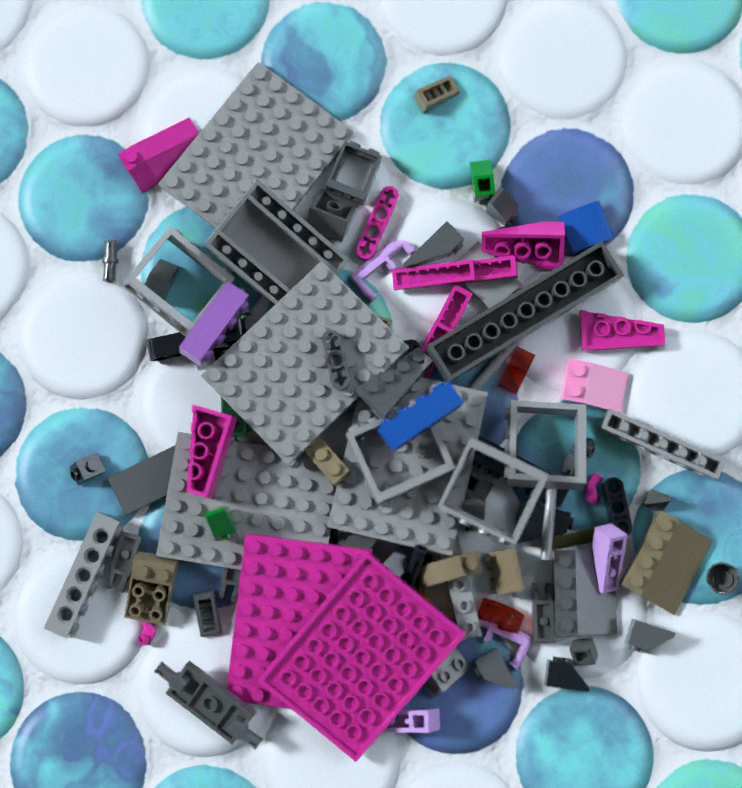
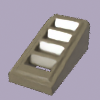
(424, 99)

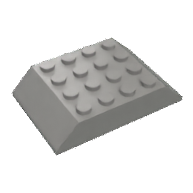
(271, 244)

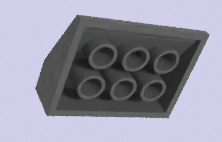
(576, 596)

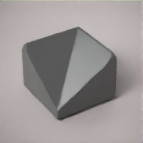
(656, 500)
(583, 652)

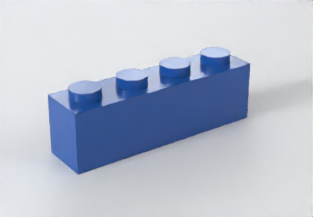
(420, 417)

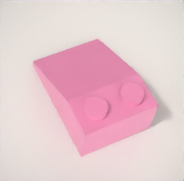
(593, 385)

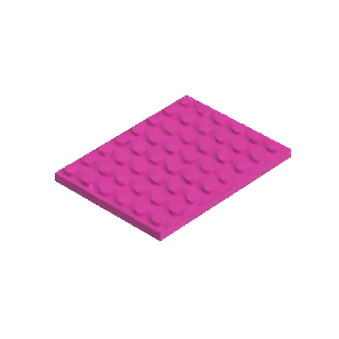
(277, 594)
(361, 656)

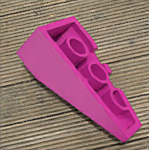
(156, 154)
(530, 243)

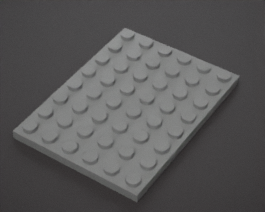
(258, 134)
(280, 370)
(262, 498)
(414, 515)

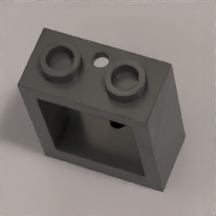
(347, 191)

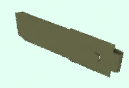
(571, 539)

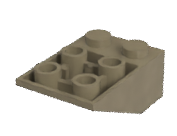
(151, 588)

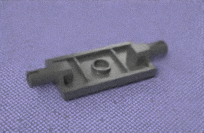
(210, 702)

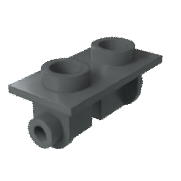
(569, 462)

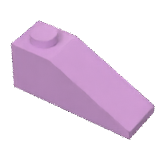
(608, 554)
(415, 721)

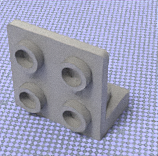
(447, 673)

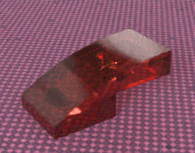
(516, 370)
(501, 614)

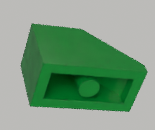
(221, 523)

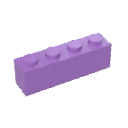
(214, 323)

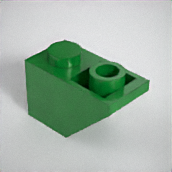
(482, 180)

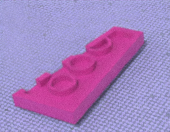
(612, 332)

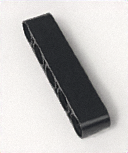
(168, 345)

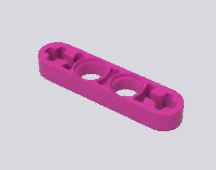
(377, 223)

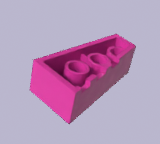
(208, 449)

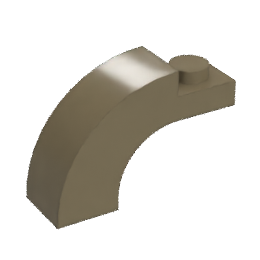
(449, 569)

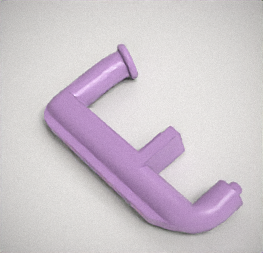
(374, 263)
(520, 638)

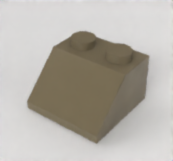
(504, 571)

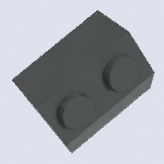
(332, 215)

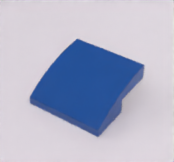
(586, 226)

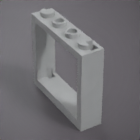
(155, 302)
(553, 482)
(406, 486)
(485, 527)

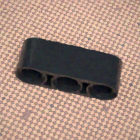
(620, 497)

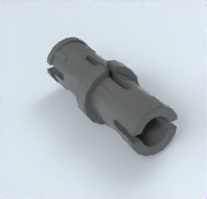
(110, 261)

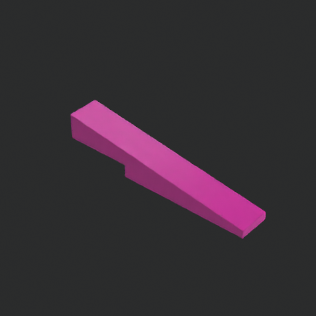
(455, 273)
(447, 318)

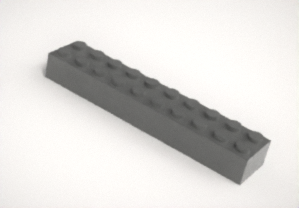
(524, 312)

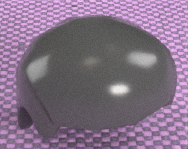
(722, 578)

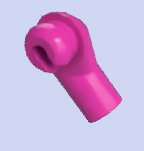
(590, 489)
(147, 634)

